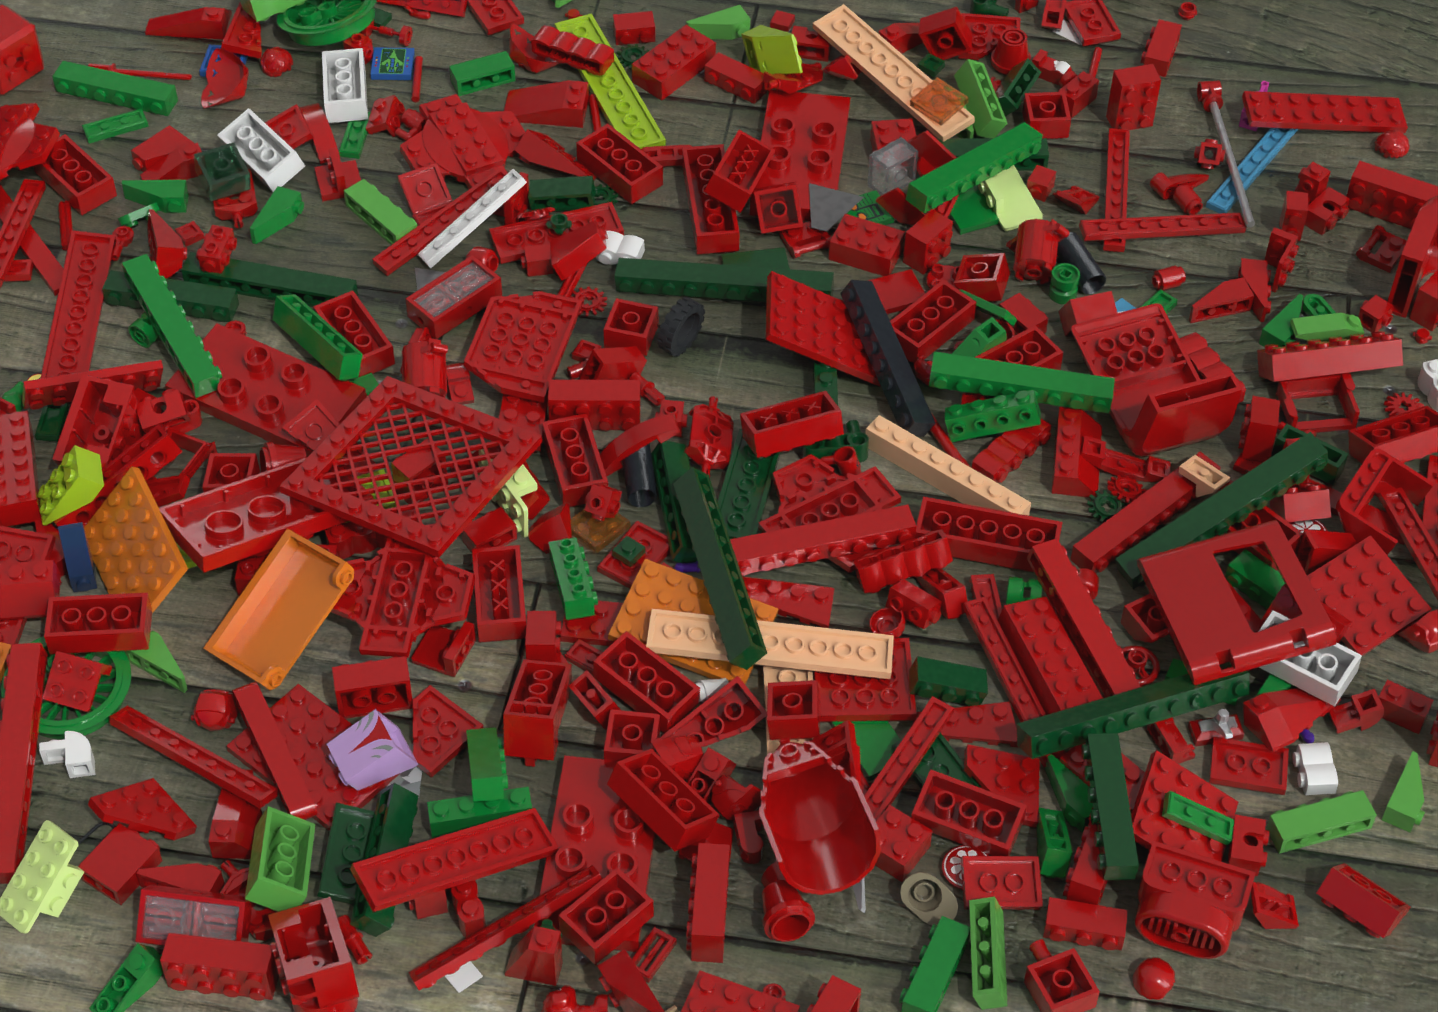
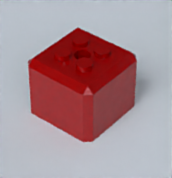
(19, 50)

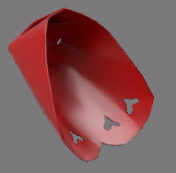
(522, 53)
(228, 83)

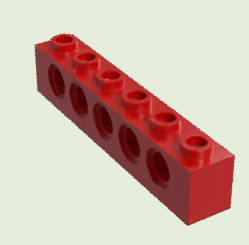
(147, 454)

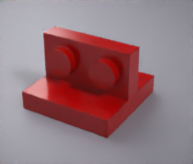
(336, 176)
(515, 204)

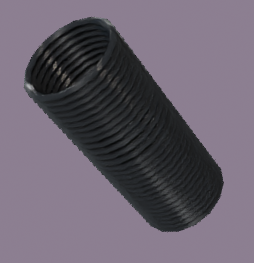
(1073, 251)
(640, 478)

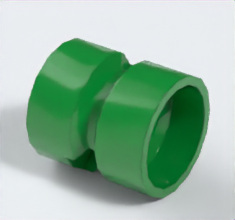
(1064, 283)
(143, 331)
(1017, 586)

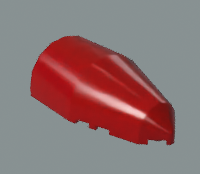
(816, 820)

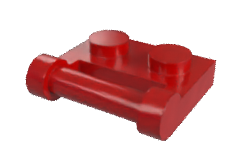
(804, 239)
(1387, 254)

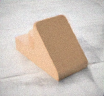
(1205, 476)

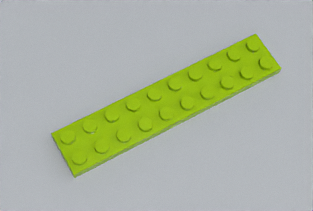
(615, 90)

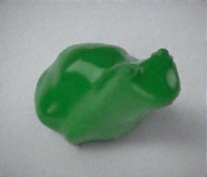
(15, 396)

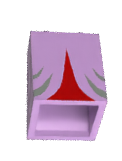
(370, 751)

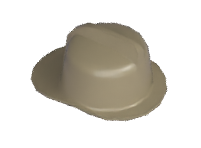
(928, 898)

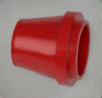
(1010, 50)
(277, 455)
(785, 912)

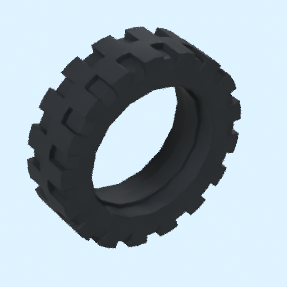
(681, 326)

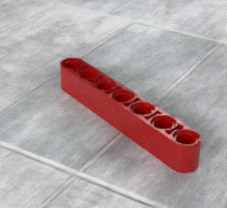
(274, 751)

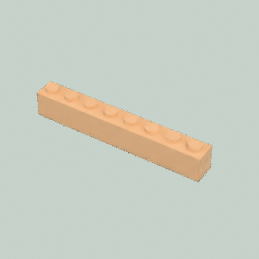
(941, 469)

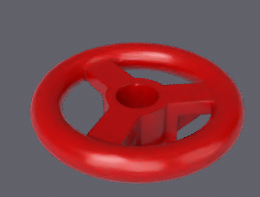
(1137, 660)

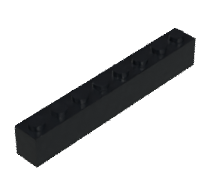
(887, 357)

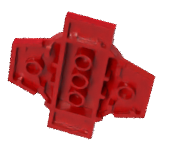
(21, 139)
(463, 140)
(814, 494)
(402, 597)

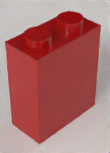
(115, 861)

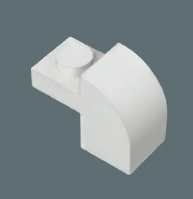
(73, 750)

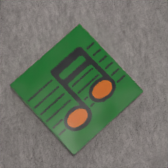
(871, 210)

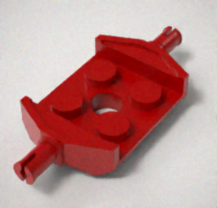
(794, 82)
(237, 208)
(704, 447)
(236, 885)

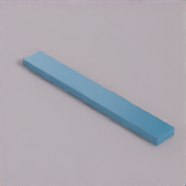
(1250, 168)

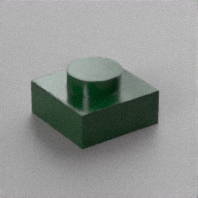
(931, 65)
(628, 551)

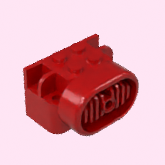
(100, 420)
(1191, 901)
(313, 958)

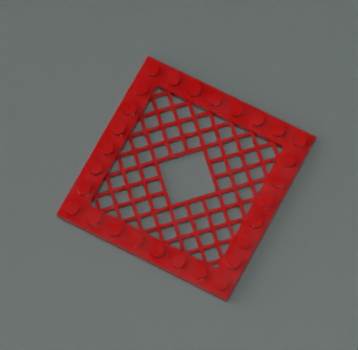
(430, 538)

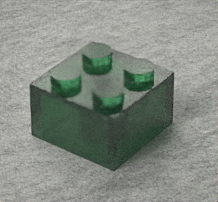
(222, 171)

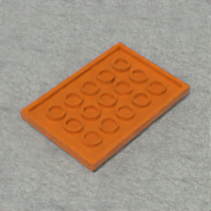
(134, 542)
(675, 591)

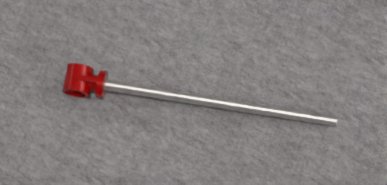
(1211, 97)

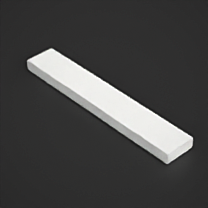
(472, 218)

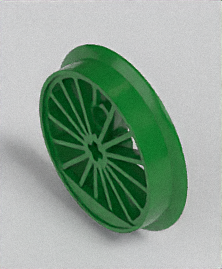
(326, 20)
(98, 716)

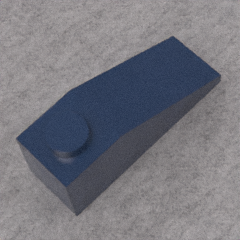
(78, 557)

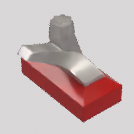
(1220, 726)

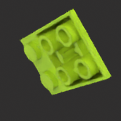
(772, 50)
(71, 484)

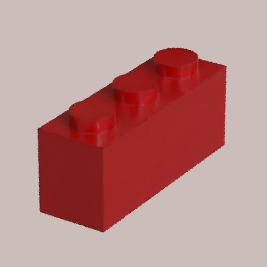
(1162, 46)
(735, 77)
(1085, 924)

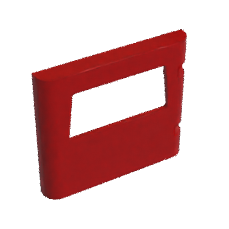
(1207, 617)

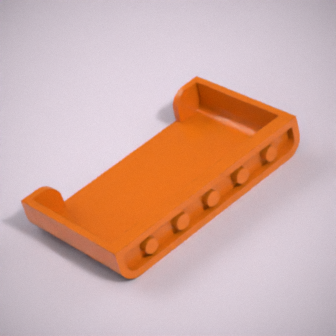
(280, 610)

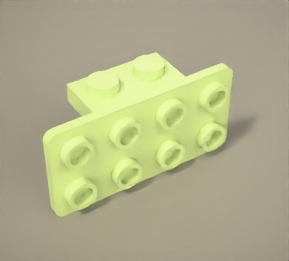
(1010, 199)
(509, 496)
(42, 879)

